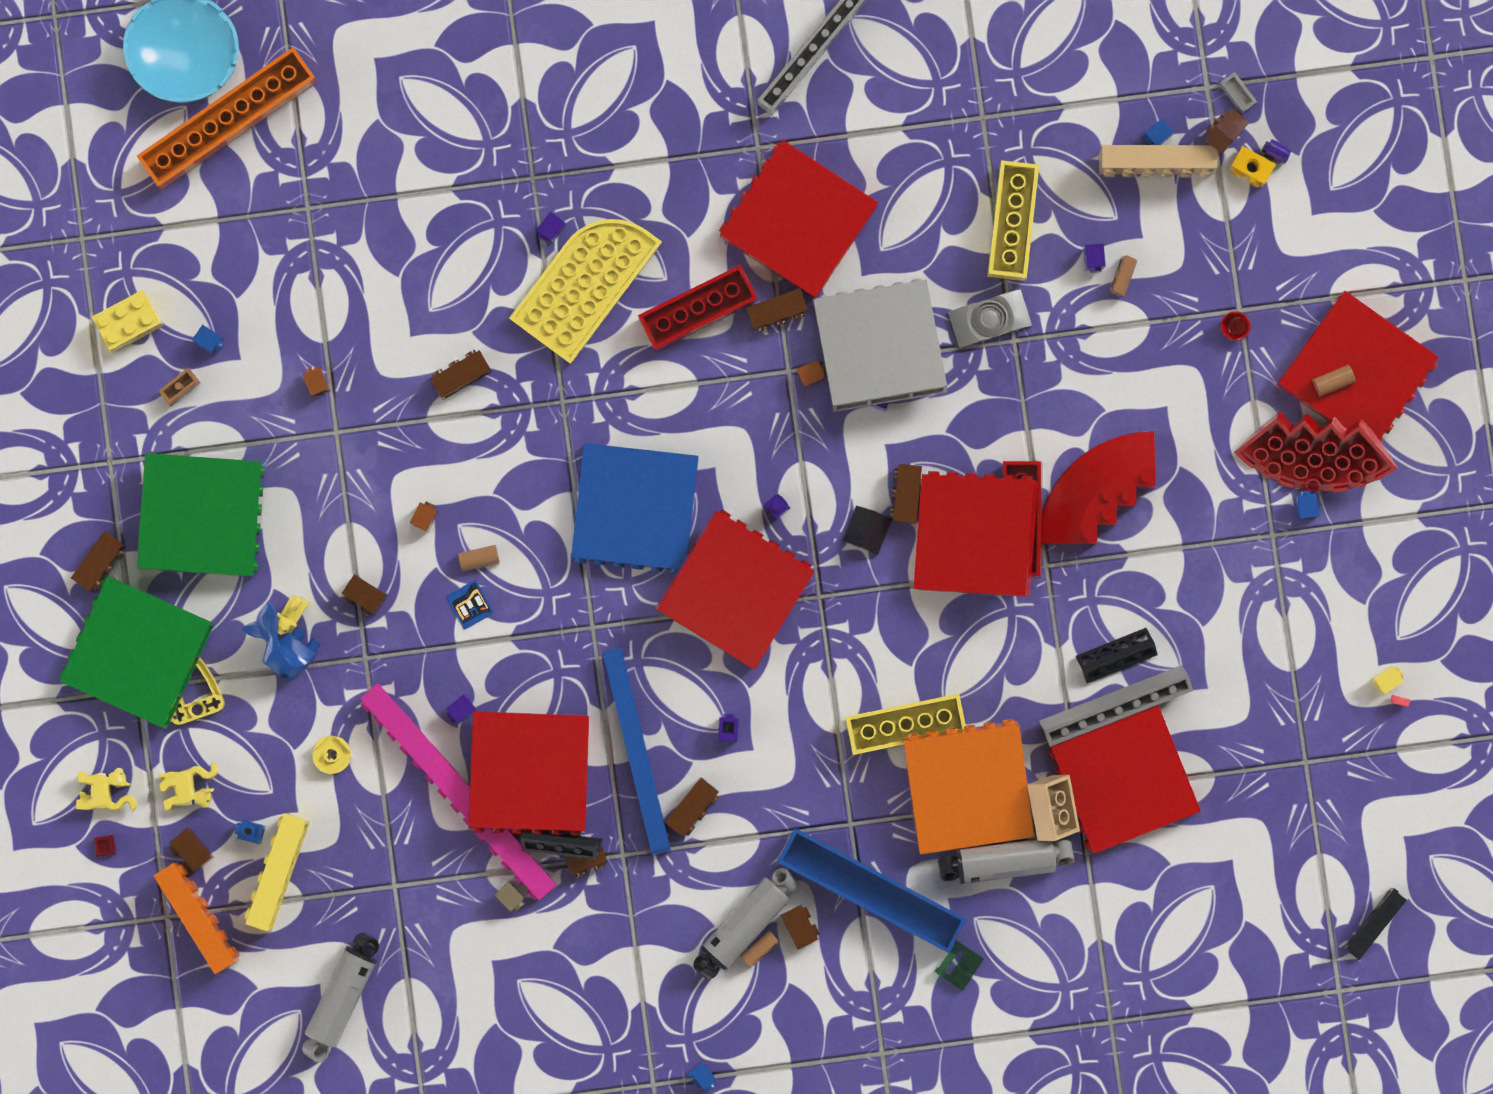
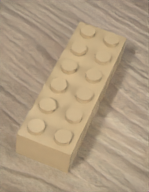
(1158, 159)

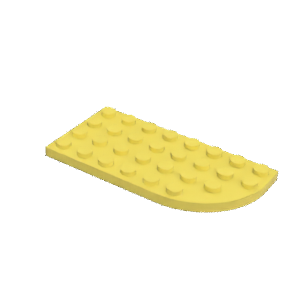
(584, 284)

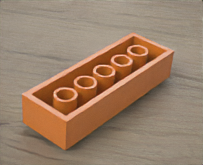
(196, 917)

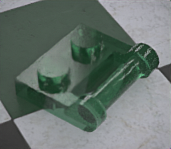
(963, 970)

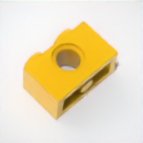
(1263, 167)

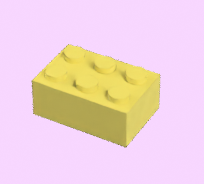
(127, 321)

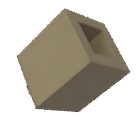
(510, 897)

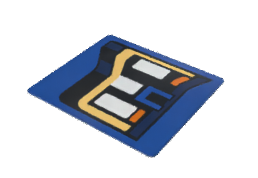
(469, 604)

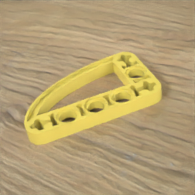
(187, 709)

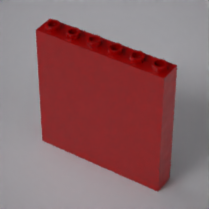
(798, 219)
(1383, 360)
(976, 534)
(735, 588)
(528, 773)
(1125, 779)

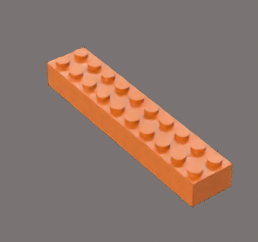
(227, 118)

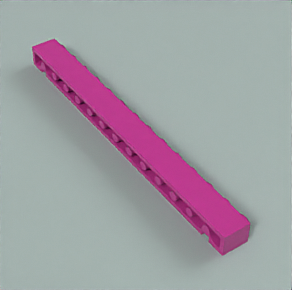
(454, 787)

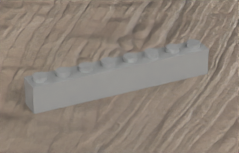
(809, 54)
(1116, 705)

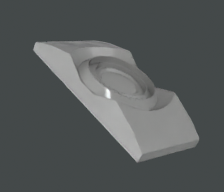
(989, 318)

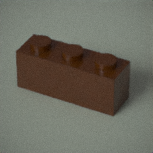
(1226, 130)
(776, 310)
(460, 374)
(906, 494)
(98, 562)
(692, 807)

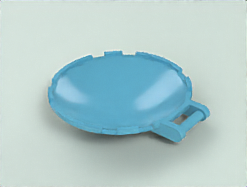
(180, 49)

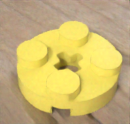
(342, 756)

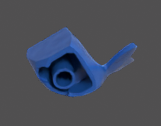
(287, 656)

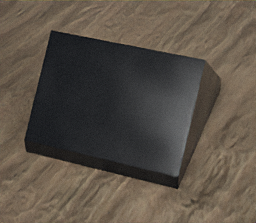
(867, 529)

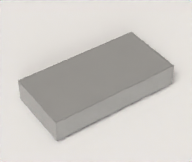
(1238, 92)

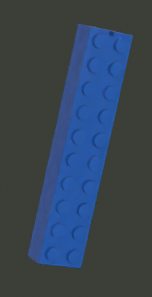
(871, 890)

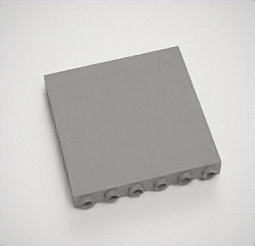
(880, 345)

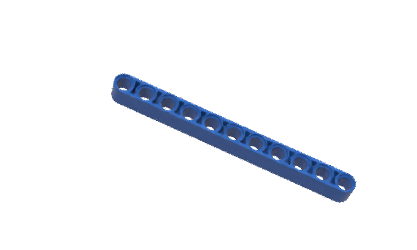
(636, 751)

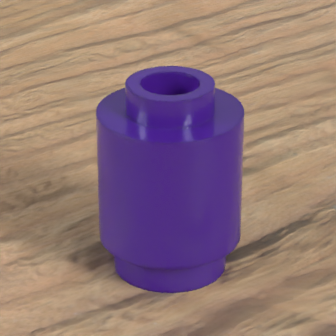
(1276, 151)

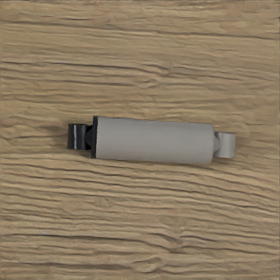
(1005, 861)
(745, 923)
(340, 997)

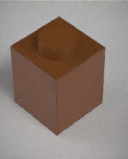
(811, 373)
(316, 381)
(424, 516)

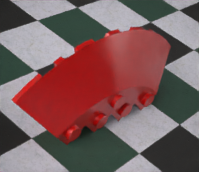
(1316, 456)
(1096, 486)

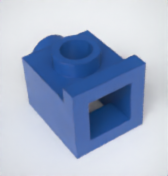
(257, 831)
(702, 1077)

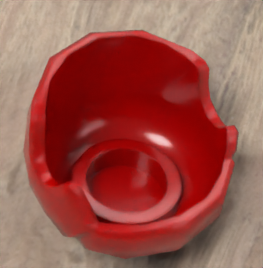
(1235, 326)

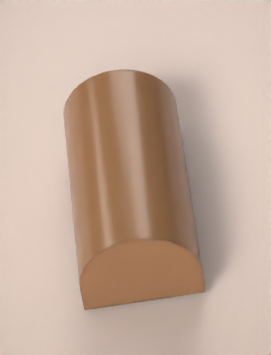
(1123, 276)
(1334, 380)
(179, 387)
(478, 558)
(760, 949)

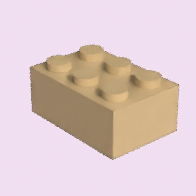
(1053, 807)

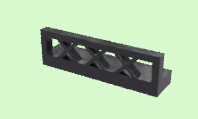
(1118, 658)
(562, 845)
(1375, 923)

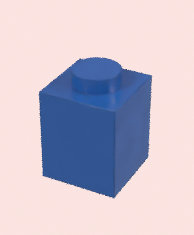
(1158, 133)
(208, 340)
(1307, 505)

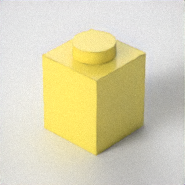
(1388, 680)

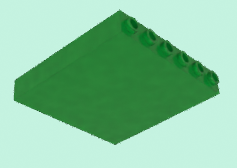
(200, 515)
(136, 652)

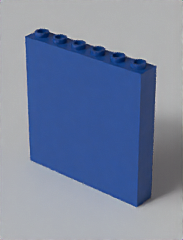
(634, 507)

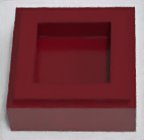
(105, 845)

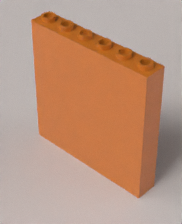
(968, 786)

